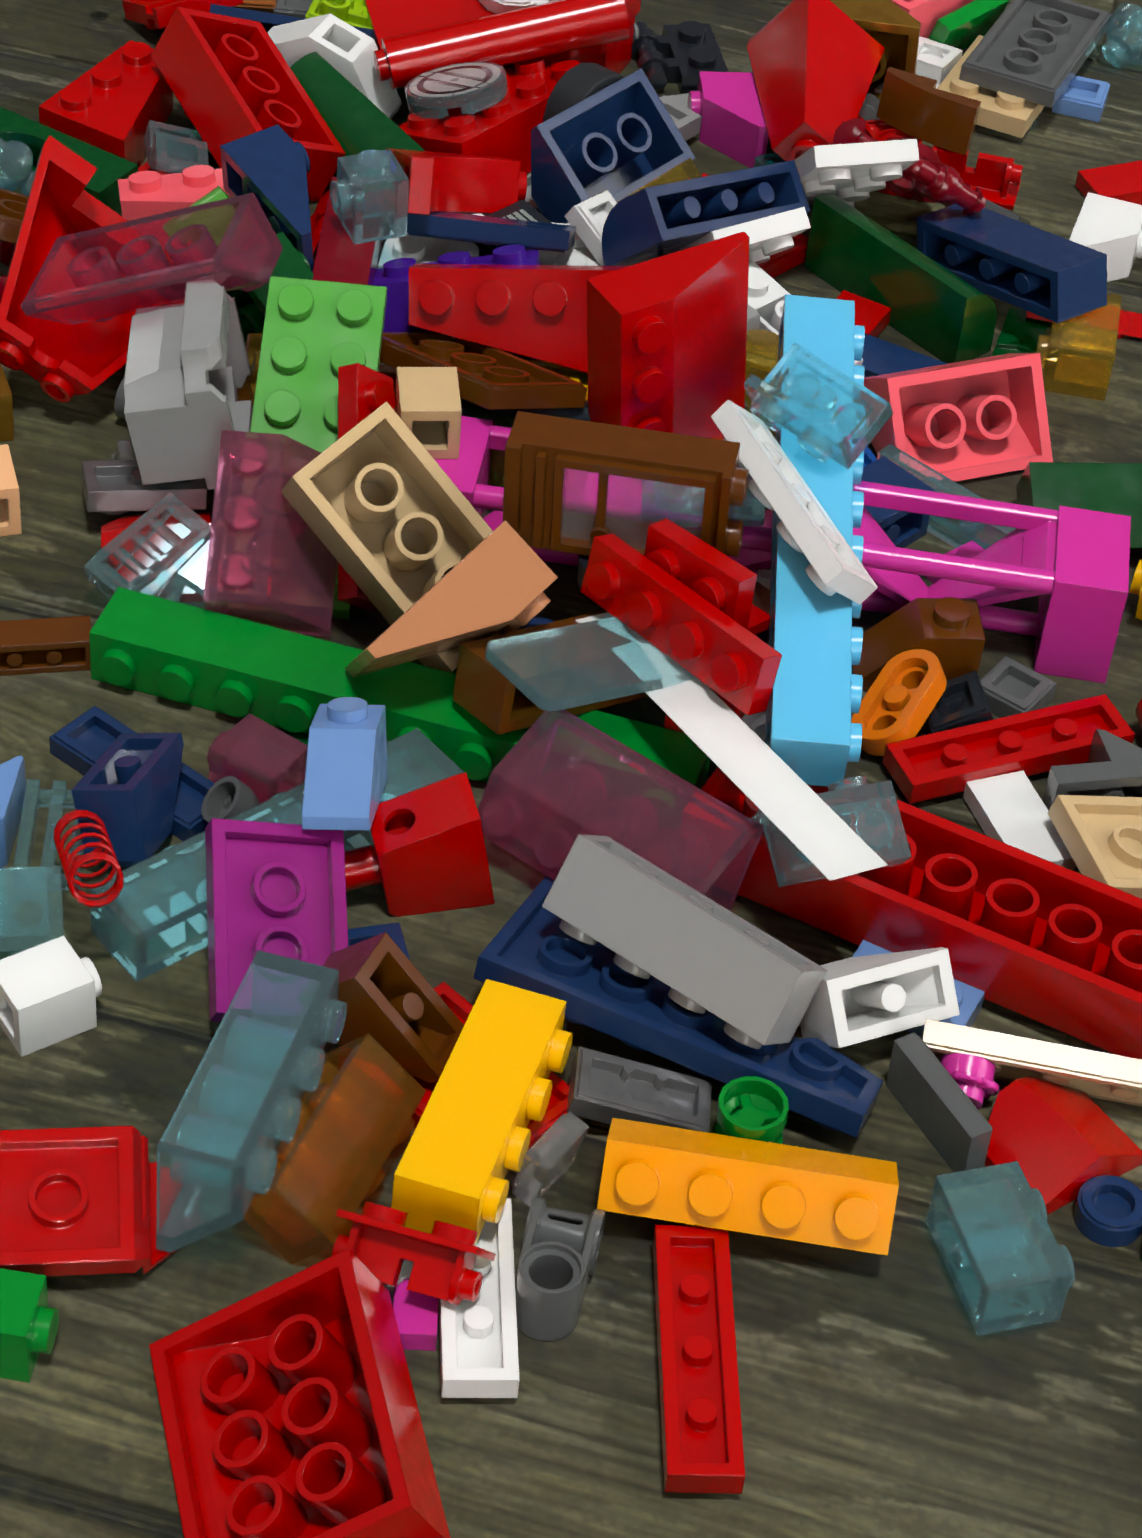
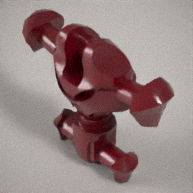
(926, 179)

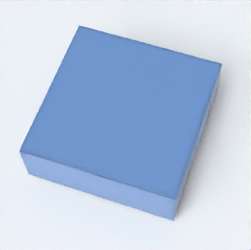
(1083, 99)

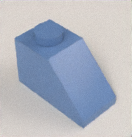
(345, 765)

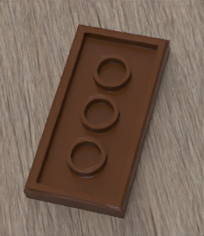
(484, 372)

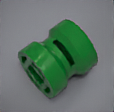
(752, 1110)

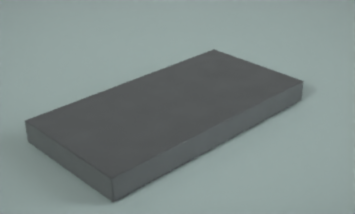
(1036, 48)

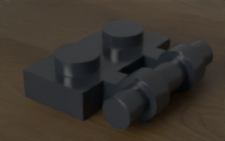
(677, 54)

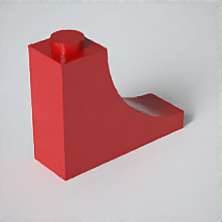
(460, 181)

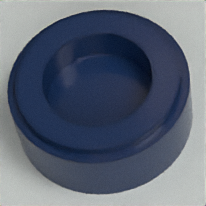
(1109, 1211)

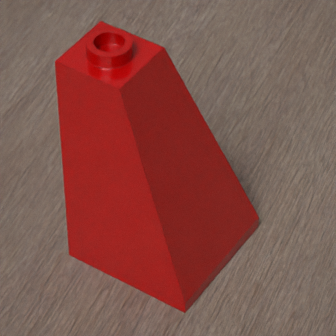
(811, 74)

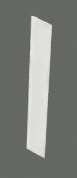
(764, 778)

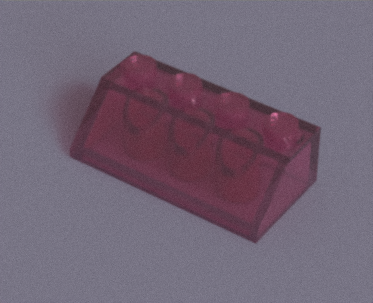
(151, 259)
(583, 782)

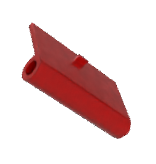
(440, 33)

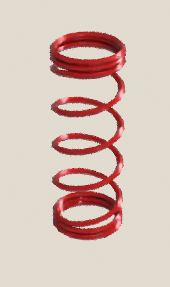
(77, 861)

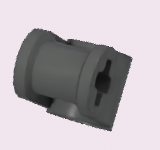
(555, 1268)

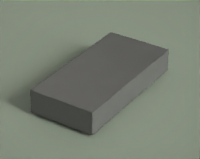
(938, 1104)

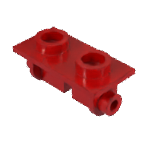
(993, 175)
(440, 1259)

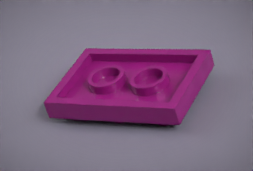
(273, 894)

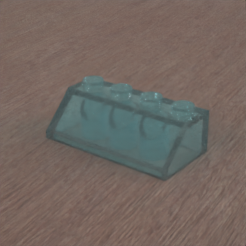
(245, 1097)

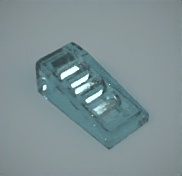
(119, 551)

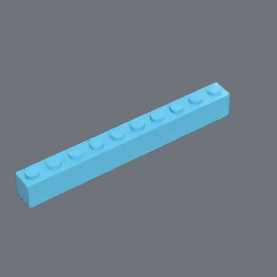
(814, 631)

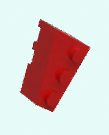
(113, 103)

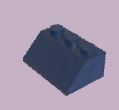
(603, 144)

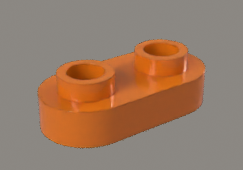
(900, 699)

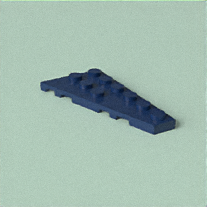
(545, 960)

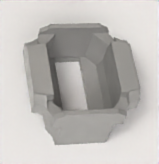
(185, 384)

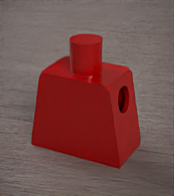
(425, 851)

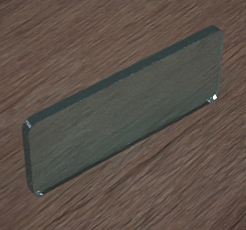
(583, 664)

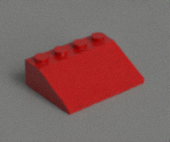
(670, 339)
(298, 1415)

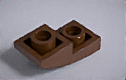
(927, 113)

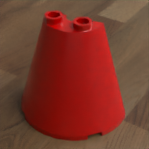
(58, 355)

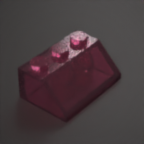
(261, 551)

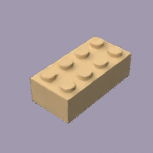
(387, 515)

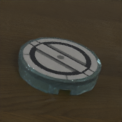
(463, 85)

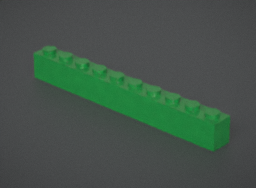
(285, 675)

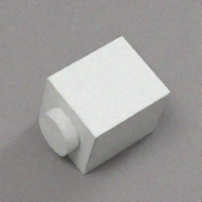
(47, 995)

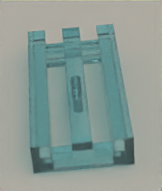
(56, 800)

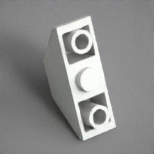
(344, 49)

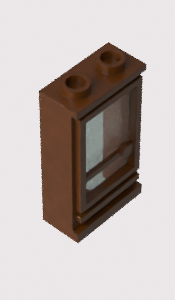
(600, 479)

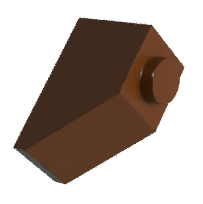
(940, 625)
(394, 1006)

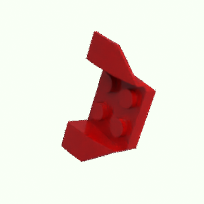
(78, 1201)

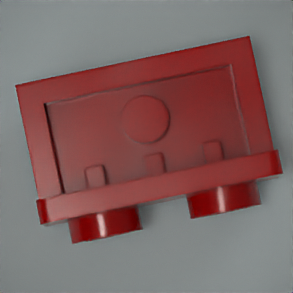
(706, 572)

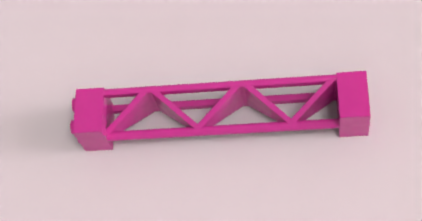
(1063, 555)

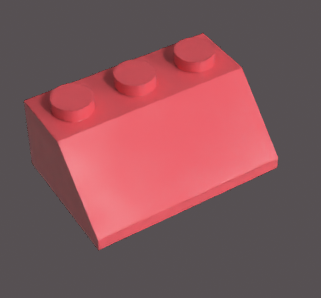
(968, 415)

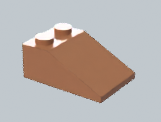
(485, 592)

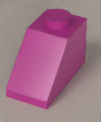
(730, 115)

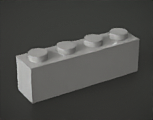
(684, 941)

